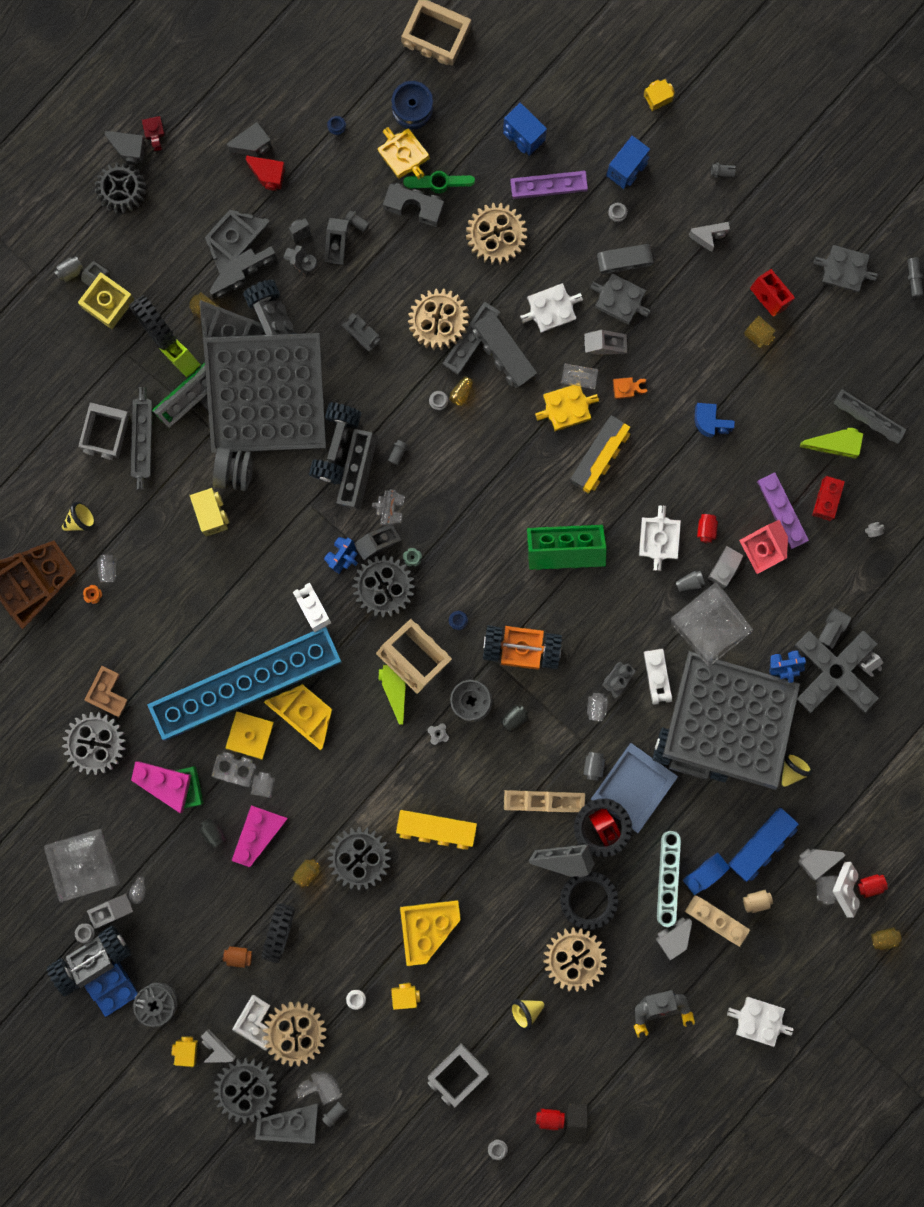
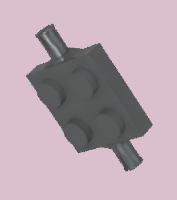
(845, 268)
(620, 299)

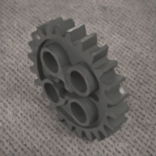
(368, 595)
(346, 845)
(257, 1102)

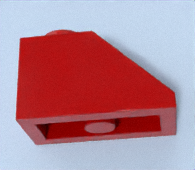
(268, 172)
(605, 827)

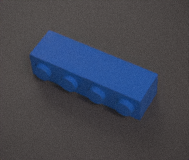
(763, 844)

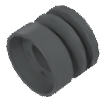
(232, 469)
(461, 695)
(166, 1001)

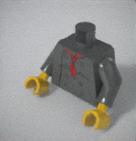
(660, 1006)

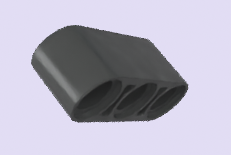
(625, 258)

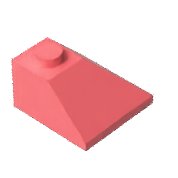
(766, 546)

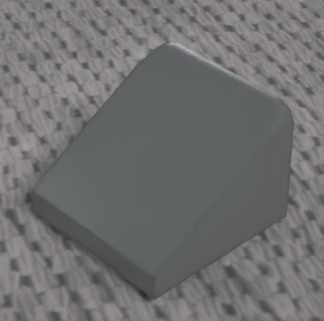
(91, 272)

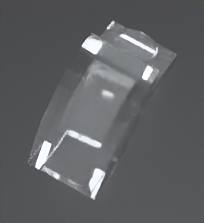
(324, 1084)

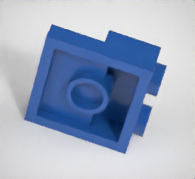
(112, 989)

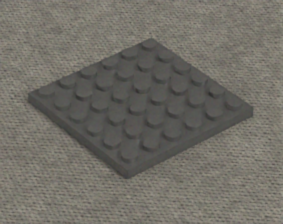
(265, 392)
(732, 721)

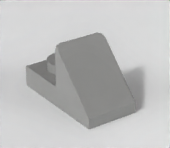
(704, 234)
(221, 1052)

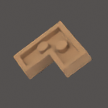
(101, 694)

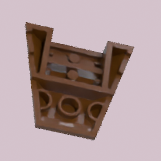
(32, 580)

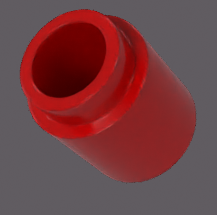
(707, 528)
(872, 885)
(550, 1119)

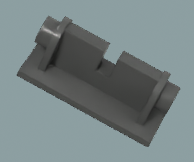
(367, 338)

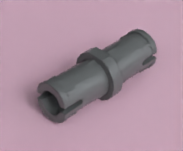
(915, 277)

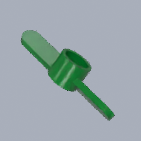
(426, 181)

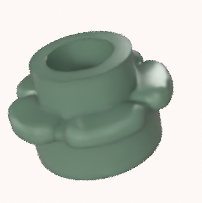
(412, 552)

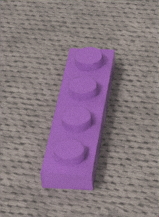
(549, 184)
(782, 509)

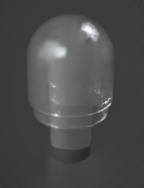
(137, 891)

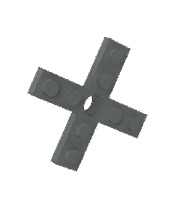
(847, 661)

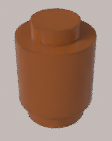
(237, 957)

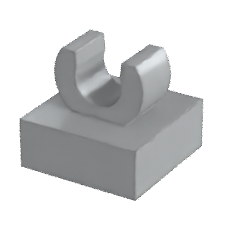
(870, 663)

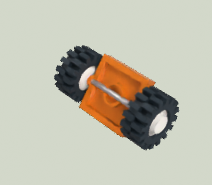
(522, 647)

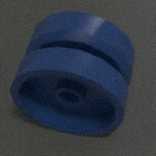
(410, 94)

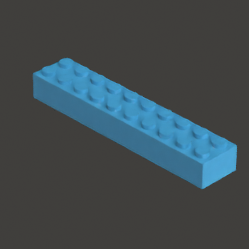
(244, 683)

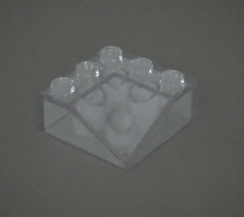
(711, 624)
(81, 865)

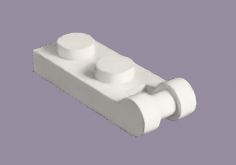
(312, 608)
(657, 676)

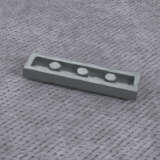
(466, 347)
(869, 416)

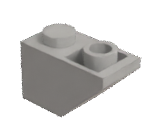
(676, 939)

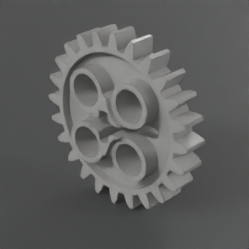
(91, 760)

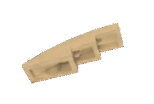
(543, 801)

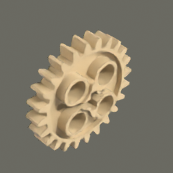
(489, 218)
(421, 318)
(585, 974)
(277, 1036)

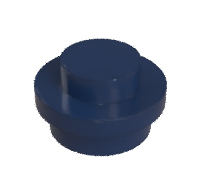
(336, 125)
(458, 620)

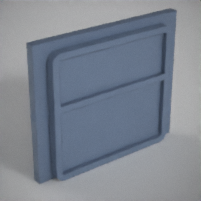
(636, 785)

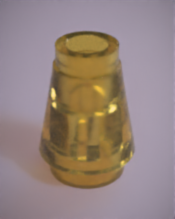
(461, 392)

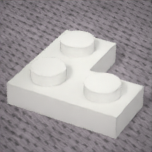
(844, 889)
(249, 1022)

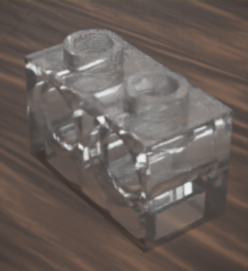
(232, 774)

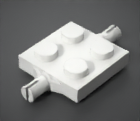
(551, 308)
(659, 538)
(760, 1021)

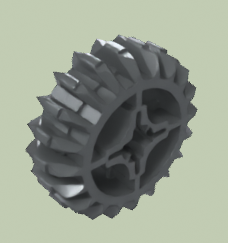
(108, 200)

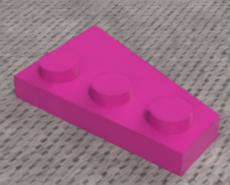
(163, 783)
(256, 834)

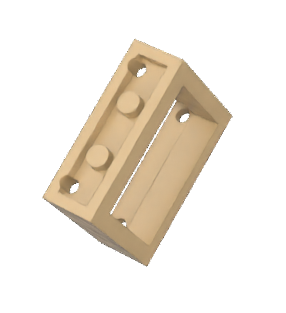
(444, 15)
(402, 667)
(717, 920)

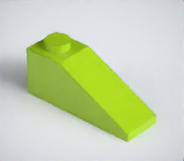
(841, 443)
(395, 691)

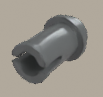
(722, 170)
(357, 221)
(397, 453)
(334, 1114)

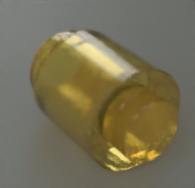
(306, 873)
(886, 939)

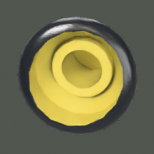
(79, 518)
(794, 770)
(526, 1012)

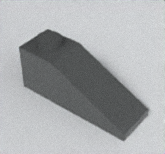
(565, 860)

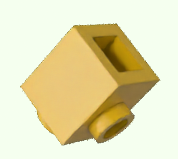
(659, 94)
(405, 996)
(185, 1051)

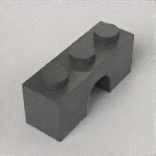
(399, 197)

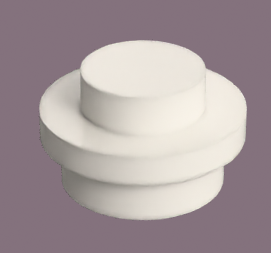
(356, 999)

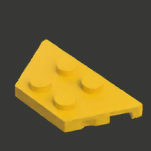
(304, 713)

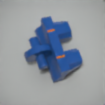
(344, 557)
(787, 668)

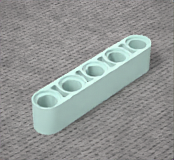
(672, 887)

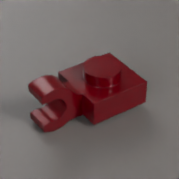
(153, 130)

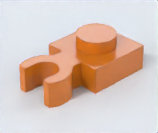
(625, 387)

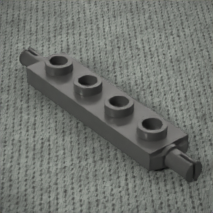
(141, 438)

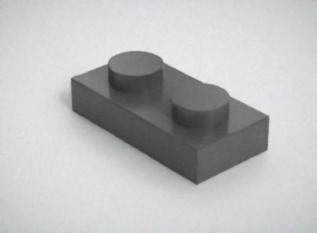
(299, 230)

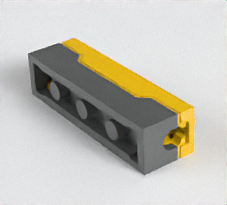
(599, 454)

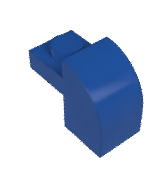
(707, 423)
(706, 874)

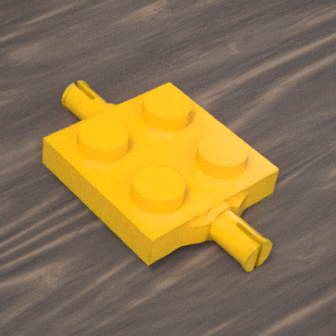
(403, 153)
(566, 407)

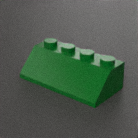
(566, 547)

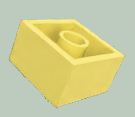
(106, 300)
(209, 512)

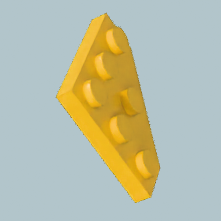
(427, 928)

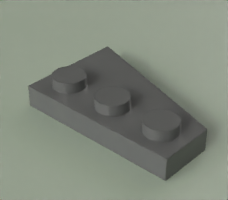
(290, 1126)

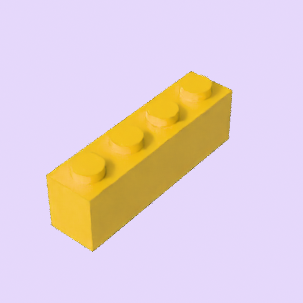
(436, 828)

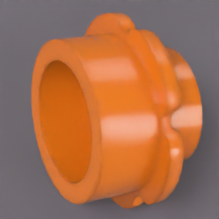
(92, 599)

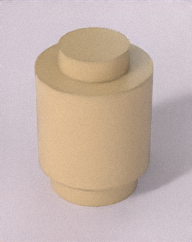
(757, 901)

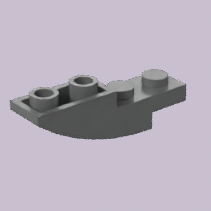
(233, 275)

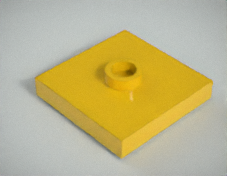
(249, 735)

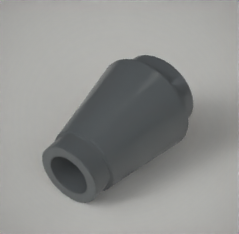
(691, 581)

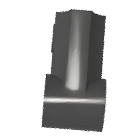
(836, 623)

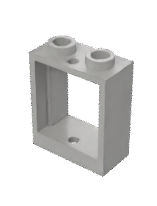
(93, 410)
(472, 1061)

